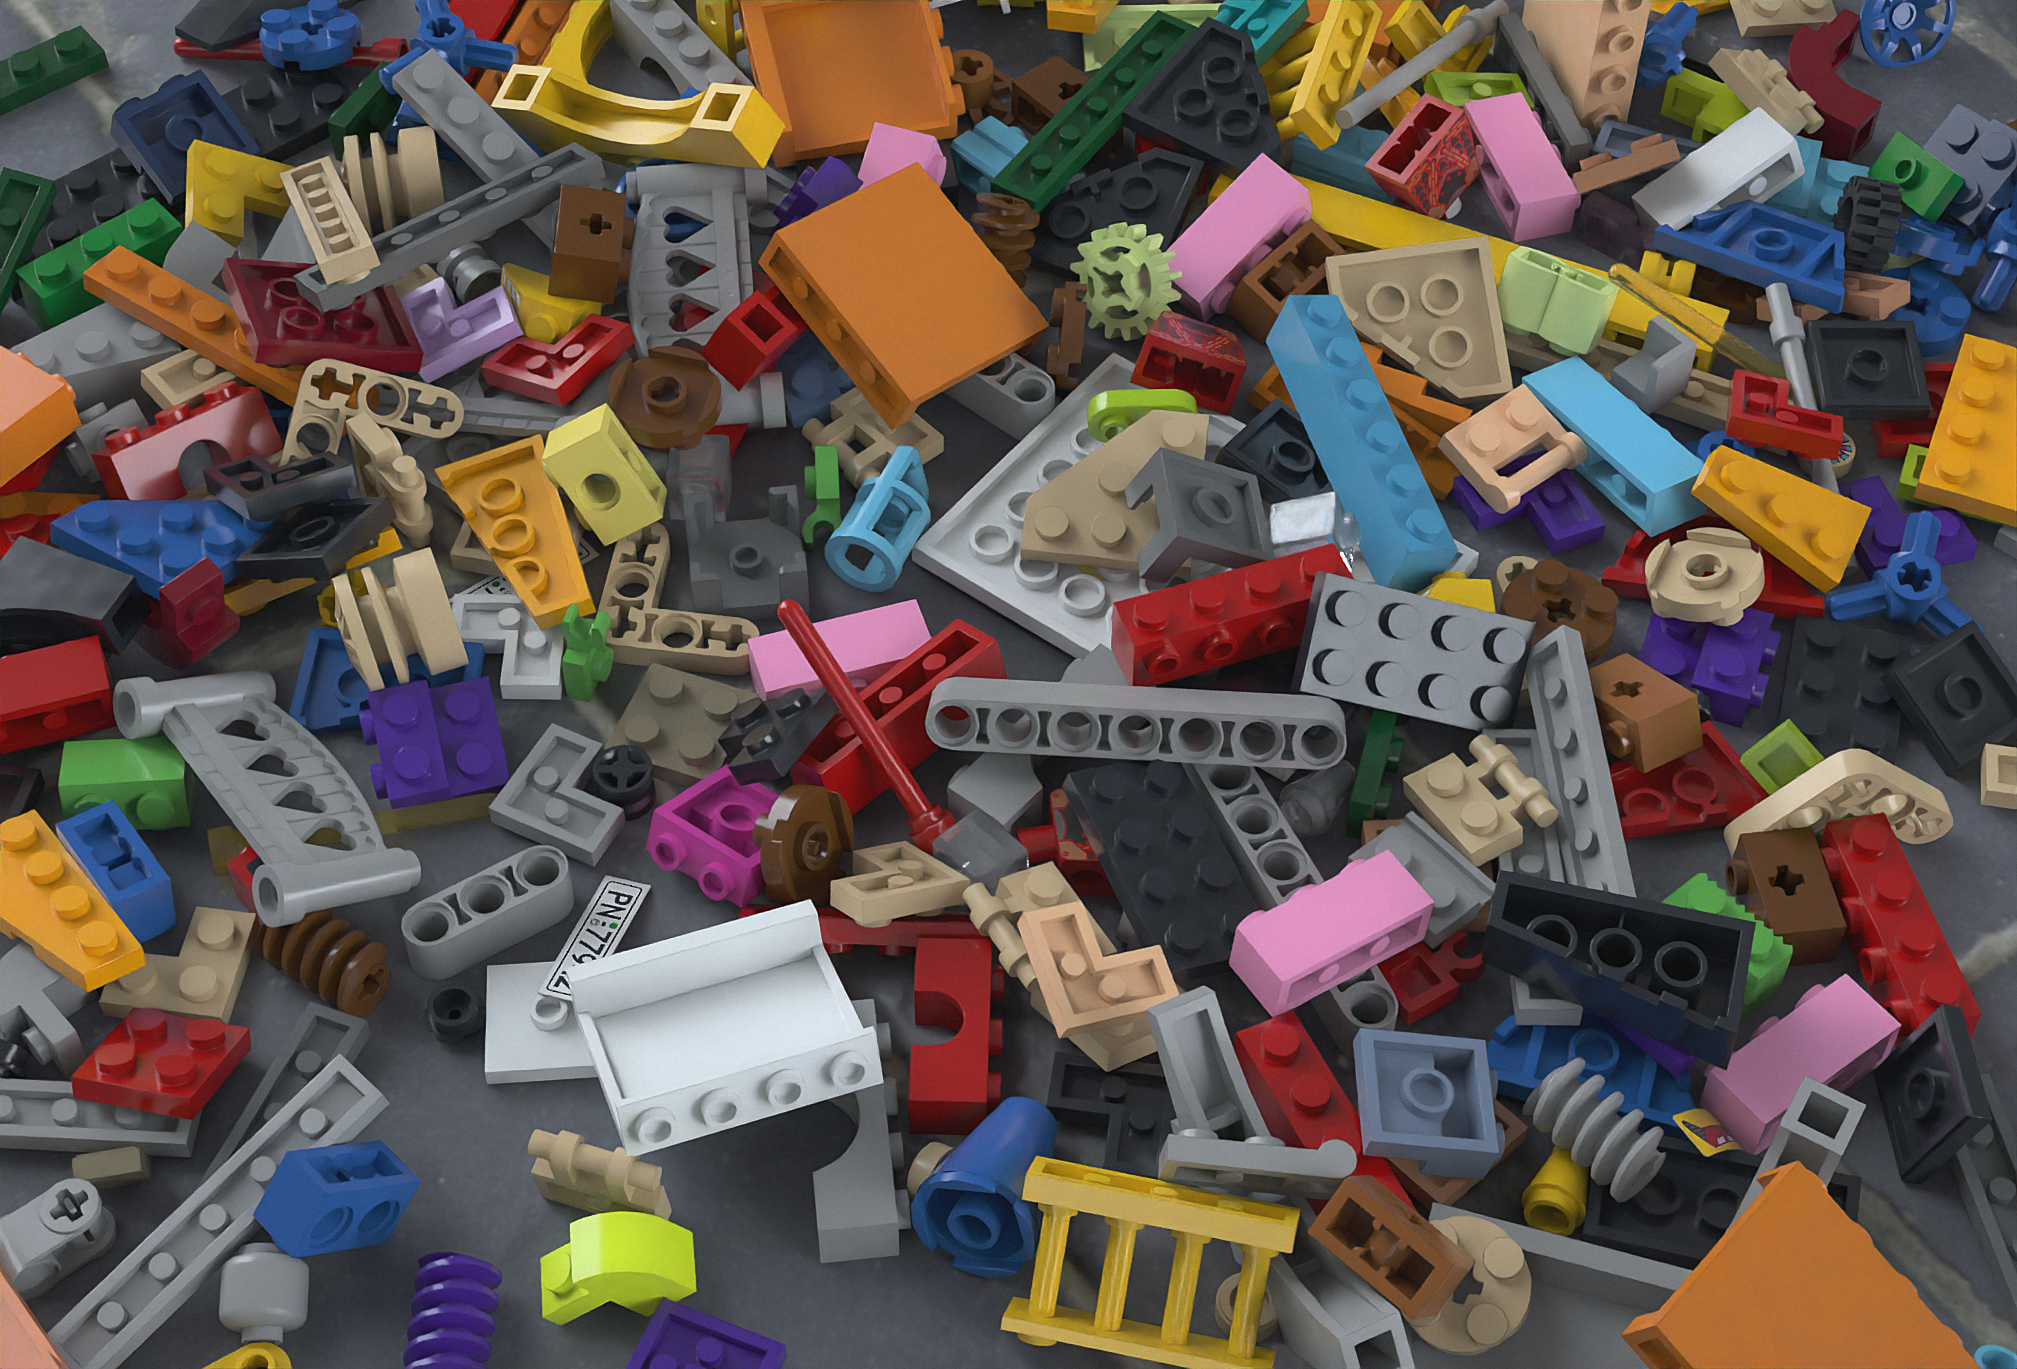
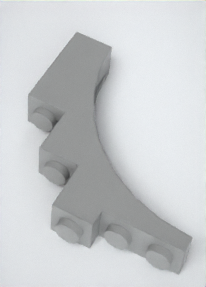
(1319, 1301)

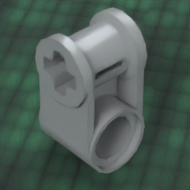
(47, 1240)

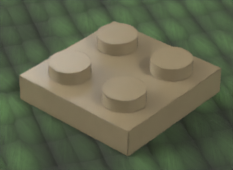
(678, 723)

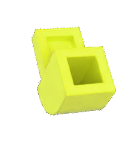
(1701, 104)
(619, 1260)

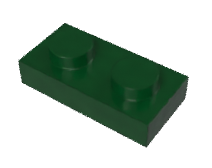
(364, 112)
(1380, 755)

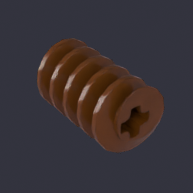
(1008, 232)
(328, 960)

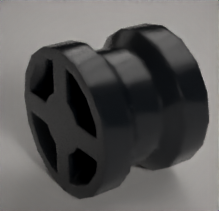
(616, 769)

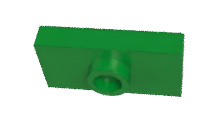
(1922, 177)

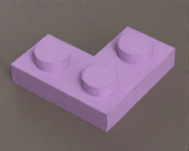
(455, 334)

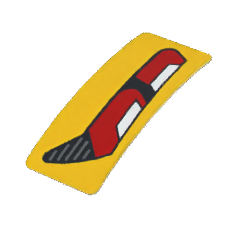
(1705, 1131)

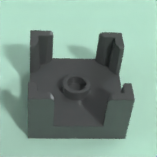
(1202, 515)
(746, 564)

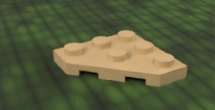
(1430, 312)
(1085, 509)

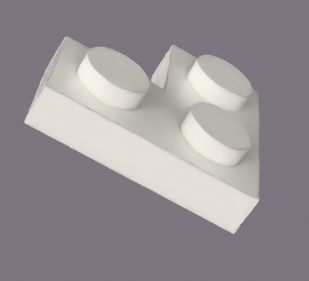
(504, 626)

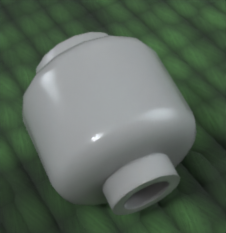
(263, 1293)

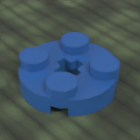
(310, 34)
(1939, 241)
(1942, 306)

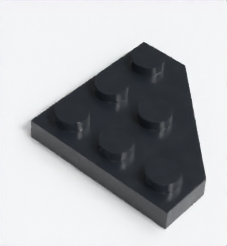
(1209, 102)
(1146, 192)

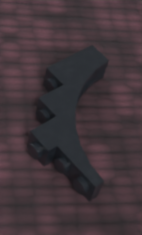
(66, 598)

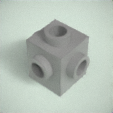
(96, 426)

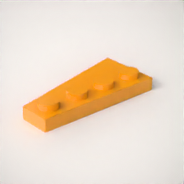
(1975, 437)
(59, 909)

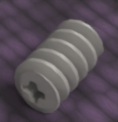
(1595, 1130)

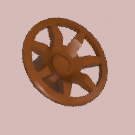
(975, 75)

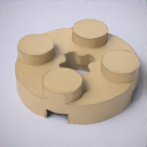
(1681, 591)
(1505, 1295)

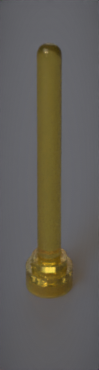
(1694, 322)
(228, 844)

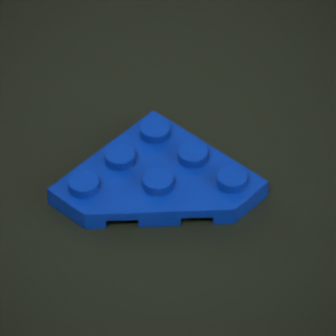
(158, 537)

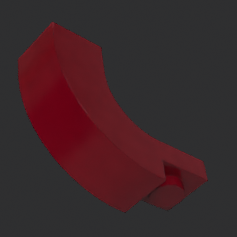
(1811, 68)
(188, 617)

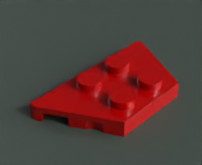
(1783, 588)

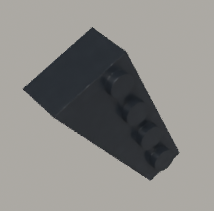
(1626, 958)

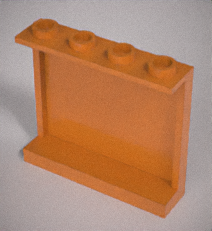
(844, 67)
(901, 291)
(1795, 1292)

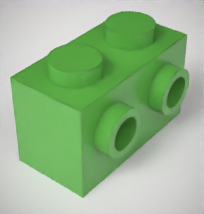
(141, 775)

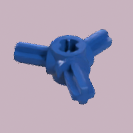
(453, 42)
(1662, 46)
(2002, 271)
(1907, 589)

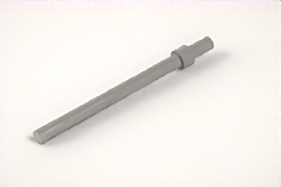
(1470, 29)
(1788, 338)

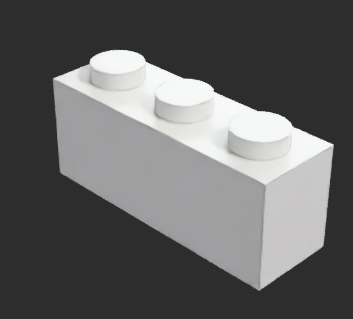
(1740, 164)

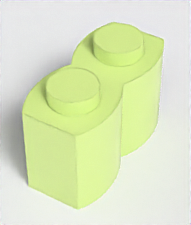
(1554, 301)

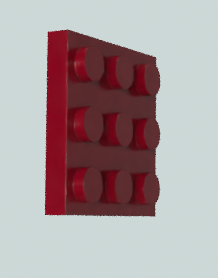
(291, 331)

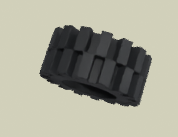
(1869, 222)

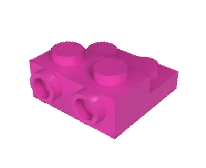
(711, 836)

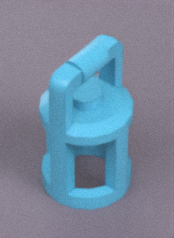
(893, 509)

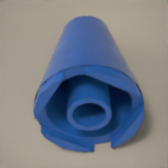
(976, 1193)

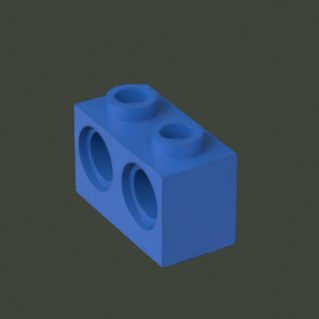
(121, 869)
(336, 1198)

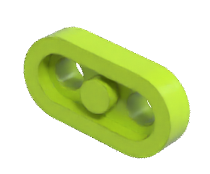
(1118, 409)

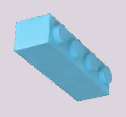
(1627, 451)

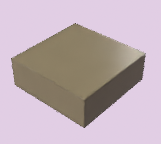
(113, 1167)

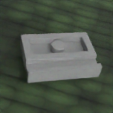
(1439, 869)

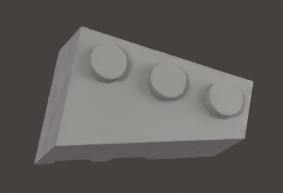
(101, 355)

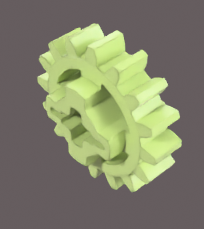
(1126, 280)

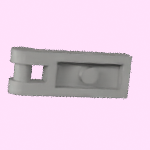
(1255, 1165)

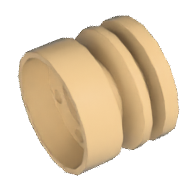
(393, 183)
(399, 621)

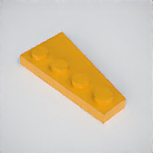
(521, 527)

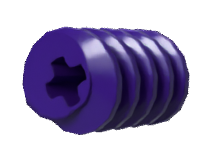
(452, 1312)

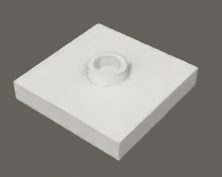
(530, 1032)

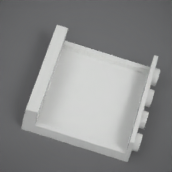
(721, 1028)

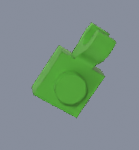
(823, 485)
(587, 656)

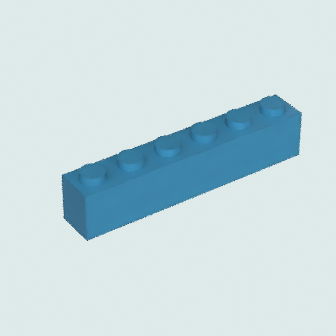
(1360, 443)

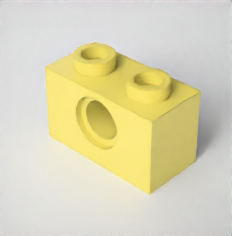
(602, 446)

